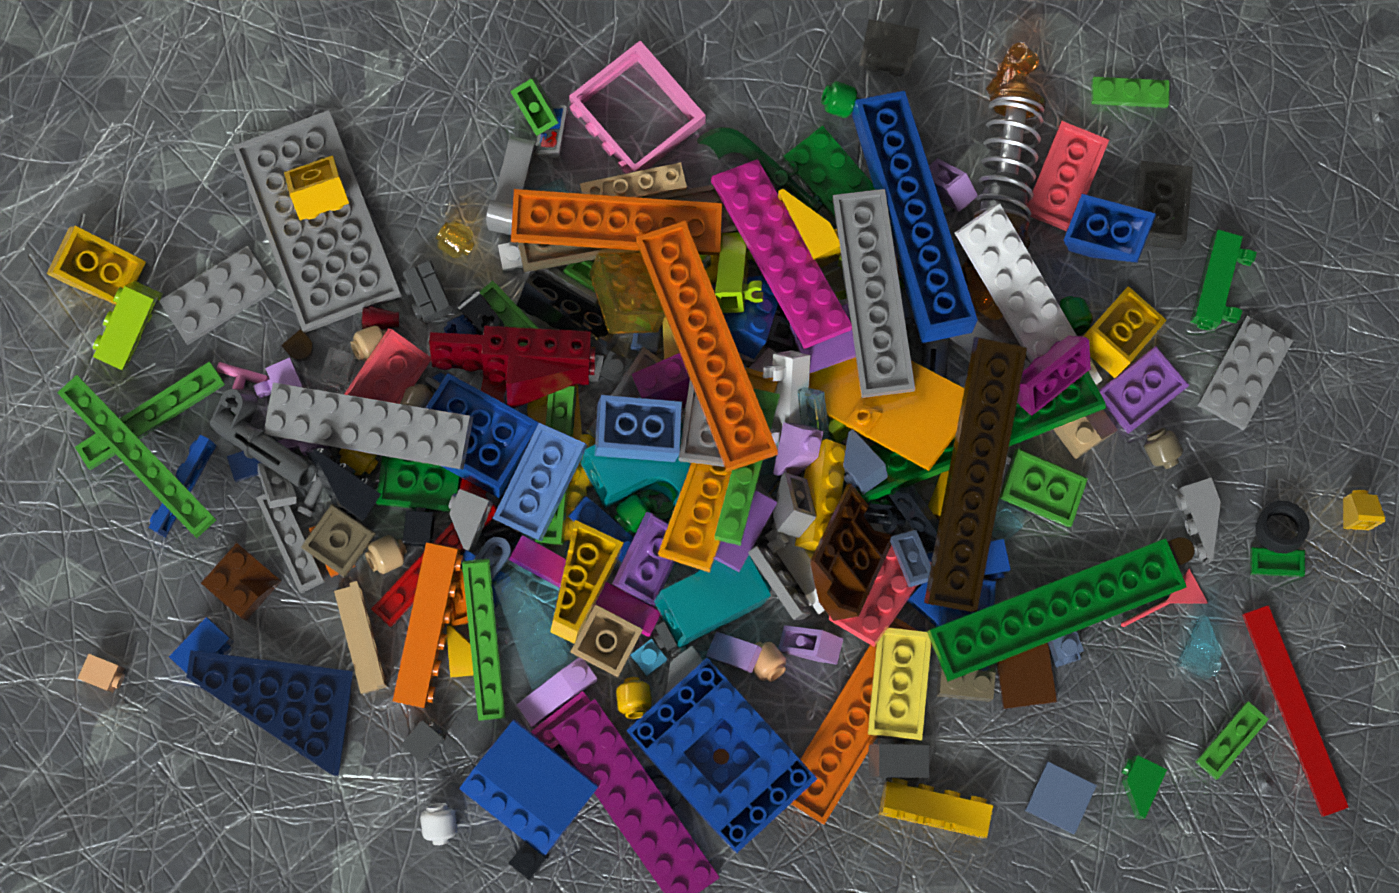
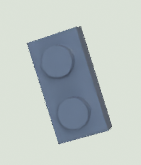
(911, 557)

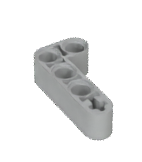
(513, 175)

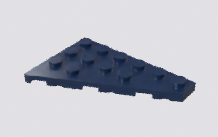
(288, 700)

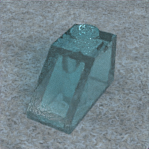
(1201, 651)

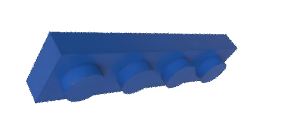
(187, 474)

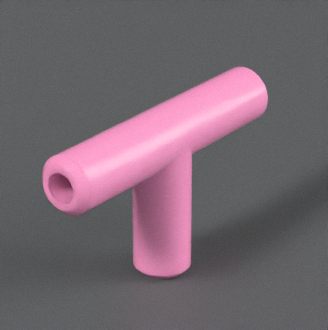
(241, 375)

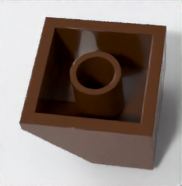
(241, 582)

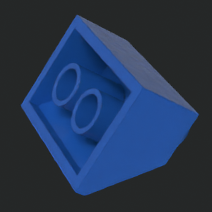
(753, 325)

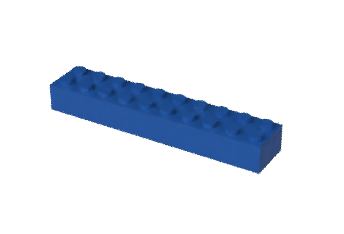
(916, 217)

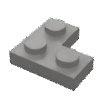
(277, 488)

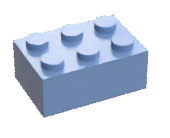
(638, 428)

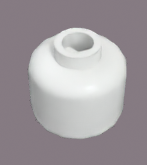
(438, 823)

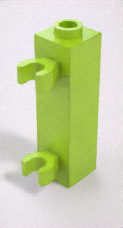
(733, 275)

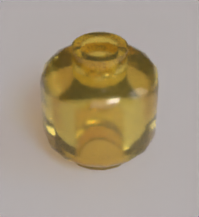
(455, 239)

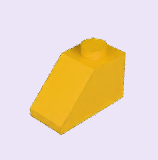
(1362, 511)

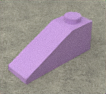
(557, 691)

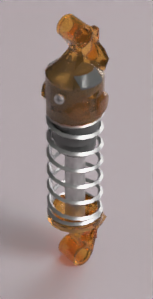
(1017, 102)

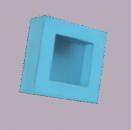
(649, 657)

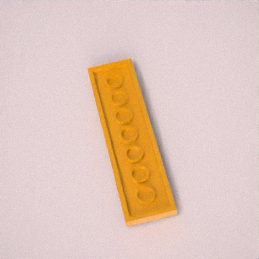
(699, 505)

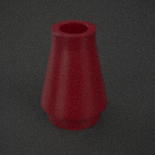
(379, 317)

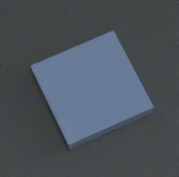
(1060, 798)

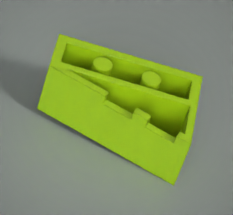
(125, 324)

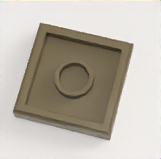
(338, 540)

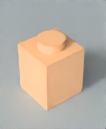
(102, 673)

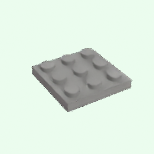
(781, 582)

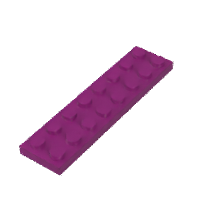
(634, 801)

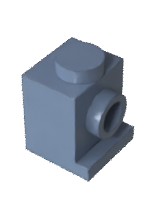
(1065, 649)

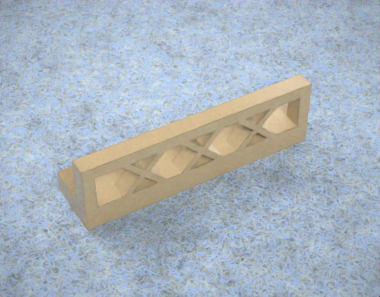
(360, 638)

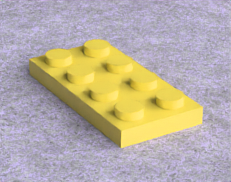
(900, 684)

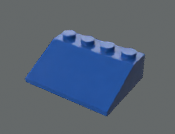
(496, 435)
(529, 787)

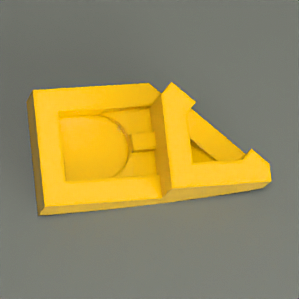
(459, 653)

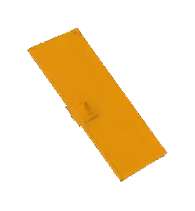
(908, 423)

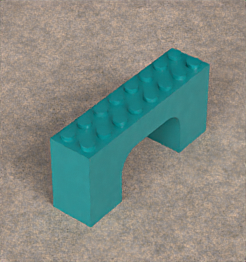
(703, 599)

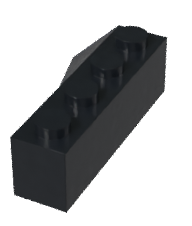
(565, 310)

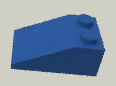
(1108, 230)

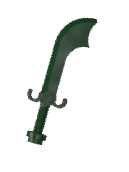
(728, 140)

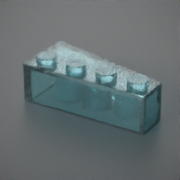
(530, 627)

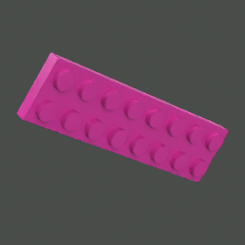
(781, 254)

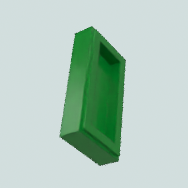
(1277, 564)

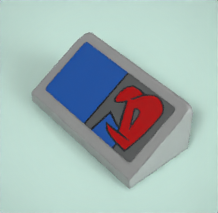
(550, 141)

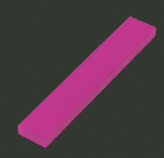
(551, 567)

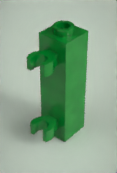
(1217, 279)

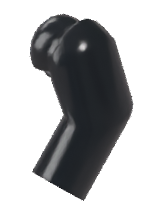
(503, 531)

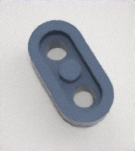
(496, 562)

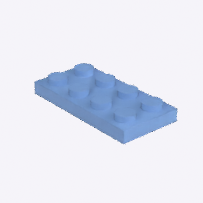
(540, 481)

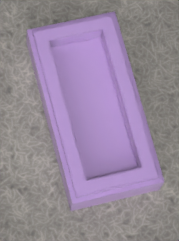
(734, 652)

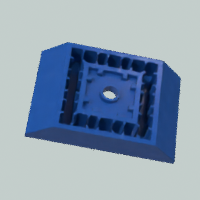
(711, 715)

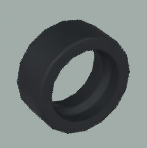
(1291, 511)

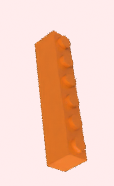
(427, 625)

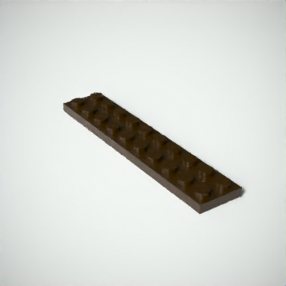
(975, 474)

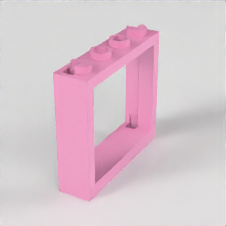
(639, 53)

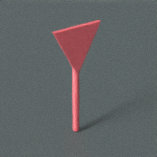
(1190, 595)

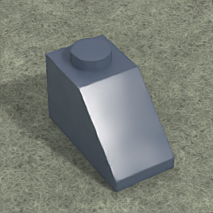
(862, 464)

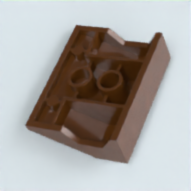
(848, 558)

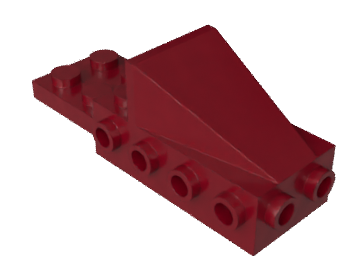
(529, 369)

